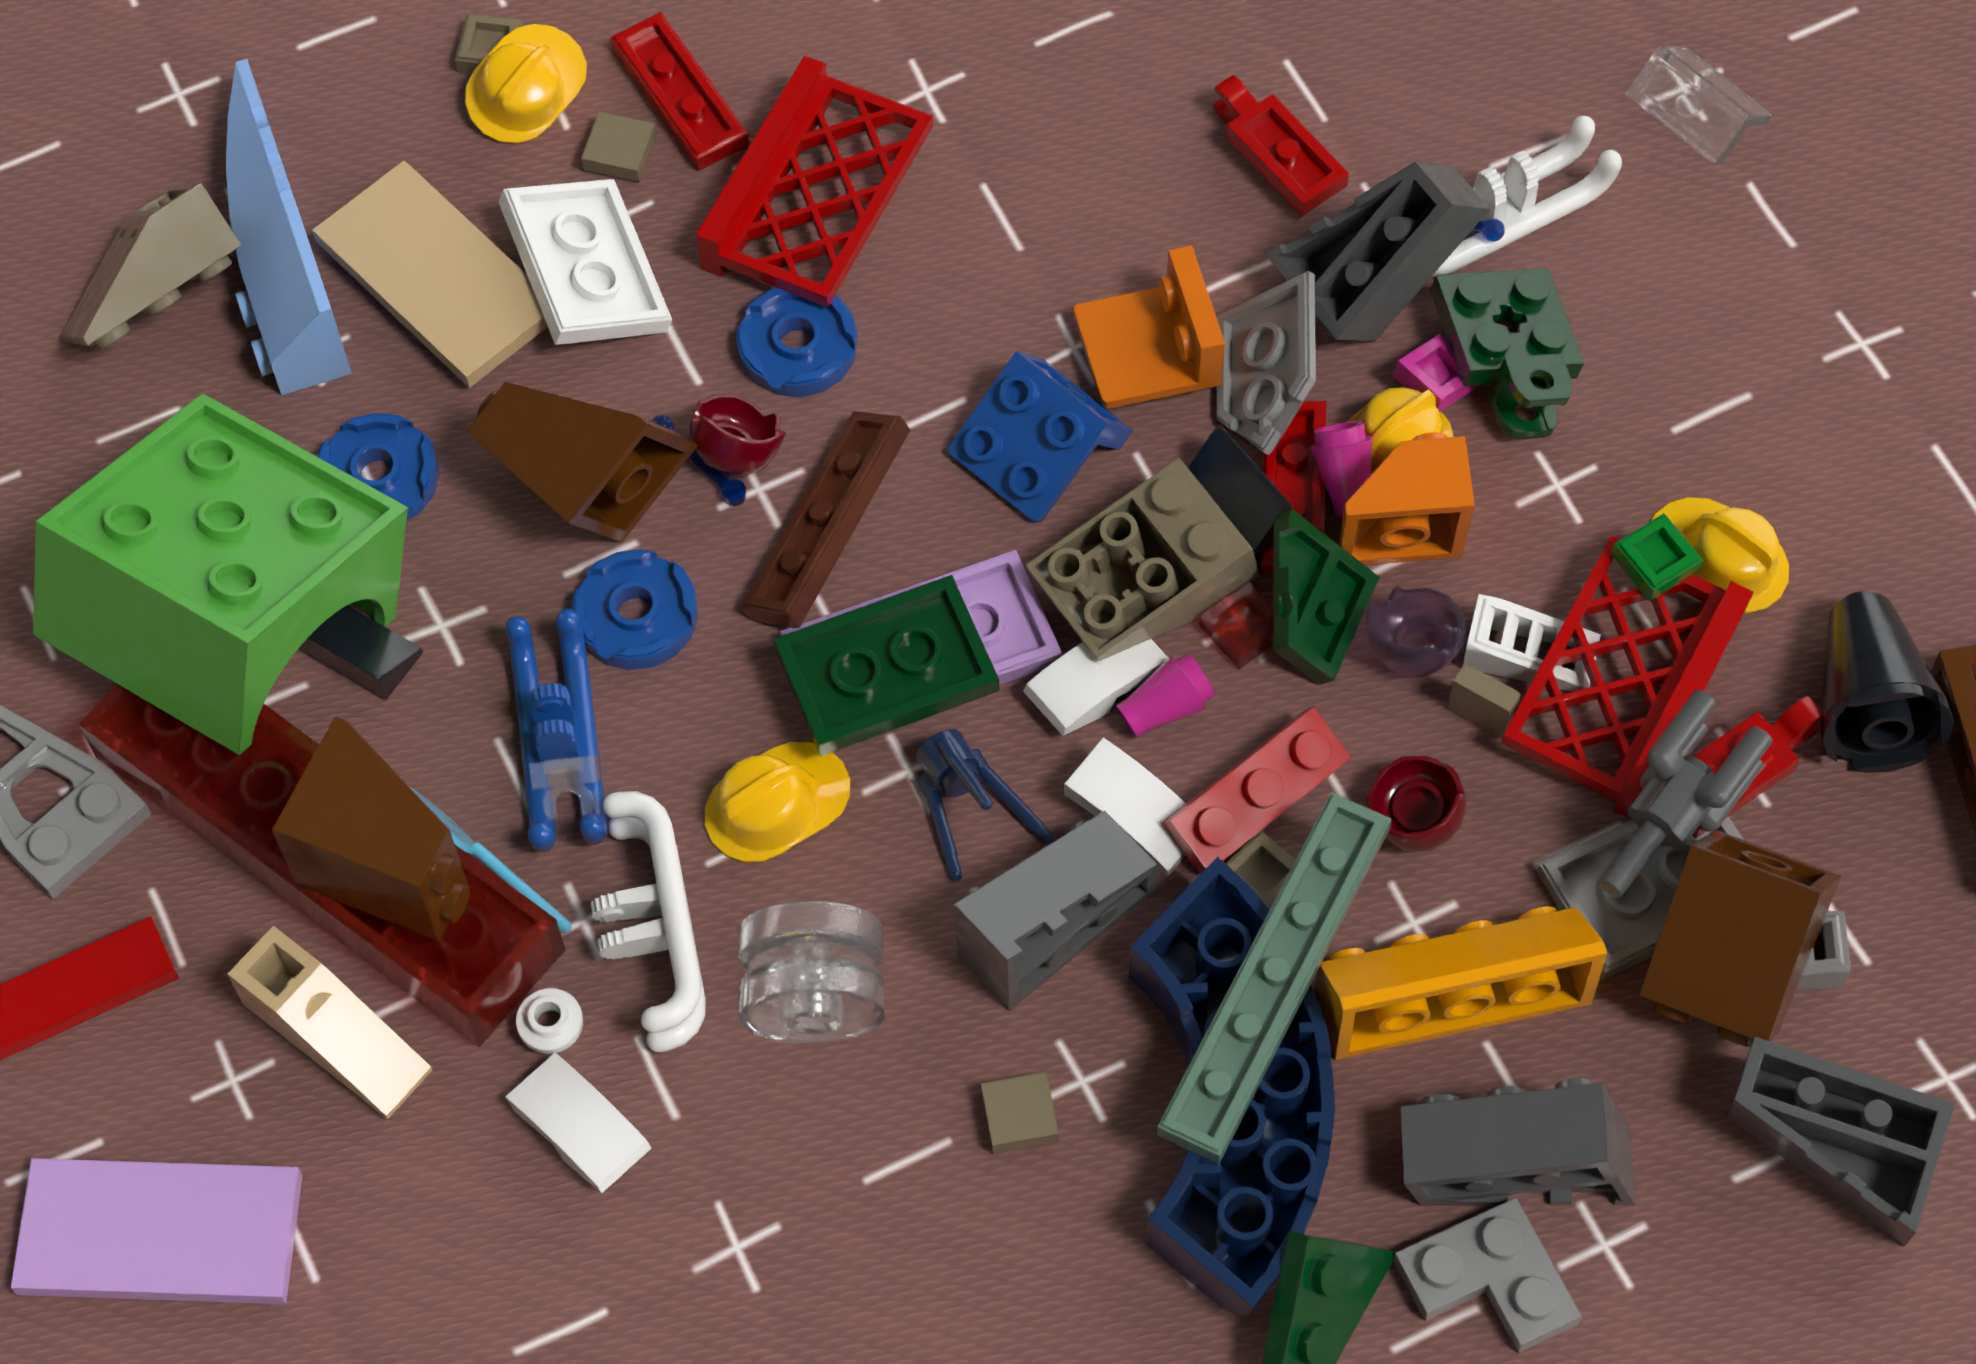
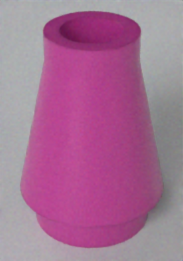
(1343, 460)
(1166, 696)

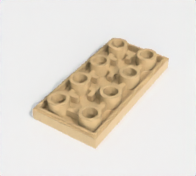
(434, 272)

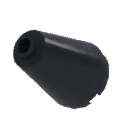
(1878, 689)

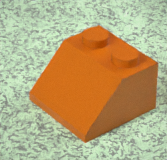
(1412, 504)

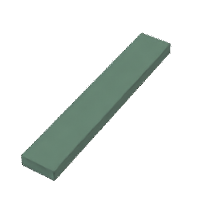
(1273, 978)

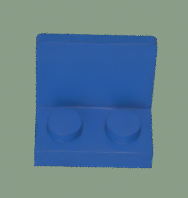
(1034, 434)

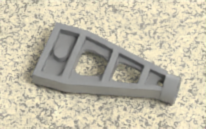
(80, 825)

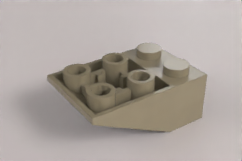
(152, 254)
(1145, 564)

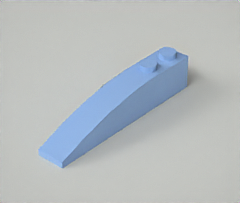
(275, 256)

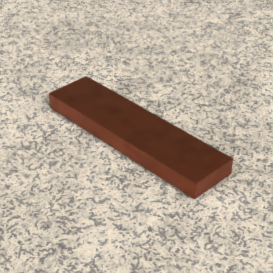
(825, 519)

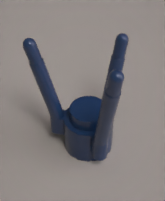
(957, 769)

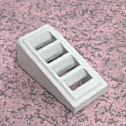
(1502, 659)

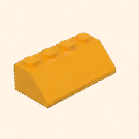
(1459, 980)

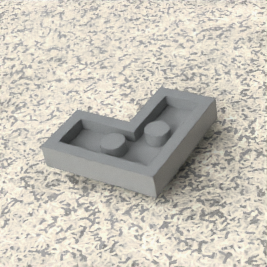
(1496, 1257)

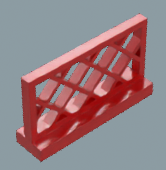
(765, 174)
(1690, 672)

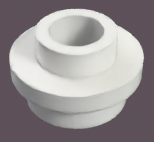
(555, 1037)

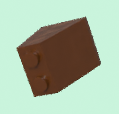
(580, 457)
(370, 838)
(1737, 937)

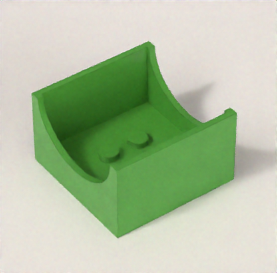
(210, 565)

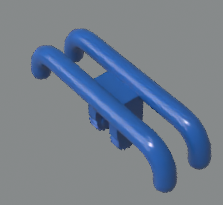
(555, 721)

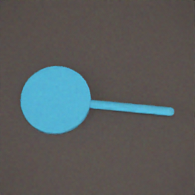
(465, 843)

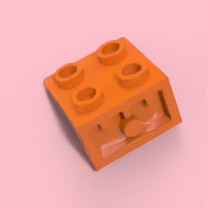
(1154, 338)

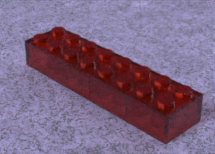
(233, 803)

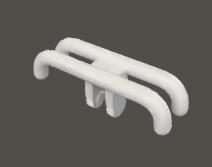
(1514, 193)
(644, 818)

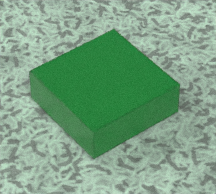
(1656, 557)

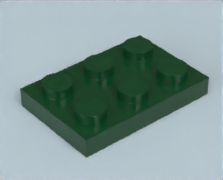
(886, 665)

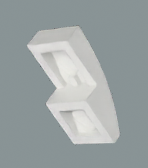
(1081, 689)
(1131, 797)
(578, 1122)

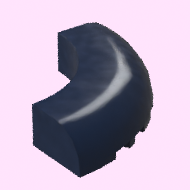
(1233, 1218)

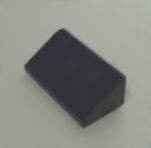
(1239, 489)
(362, 651)

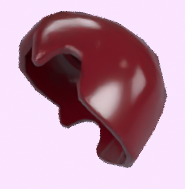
(735, 434)
(1421, 800)

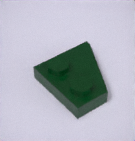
(1316, 597)
(1321, 1297)

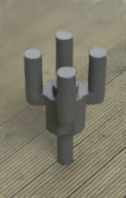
(1683, 791)

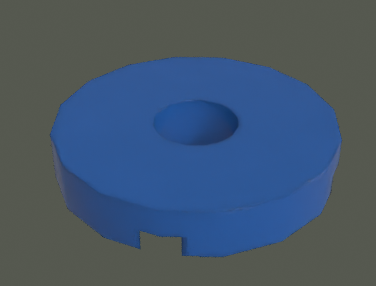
(796, 370)
(389, 440)
(644, 640)

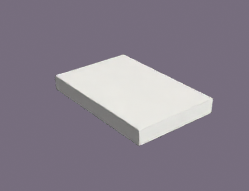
(584, 261)

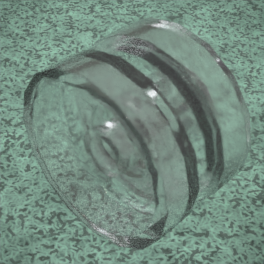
(811, 972)

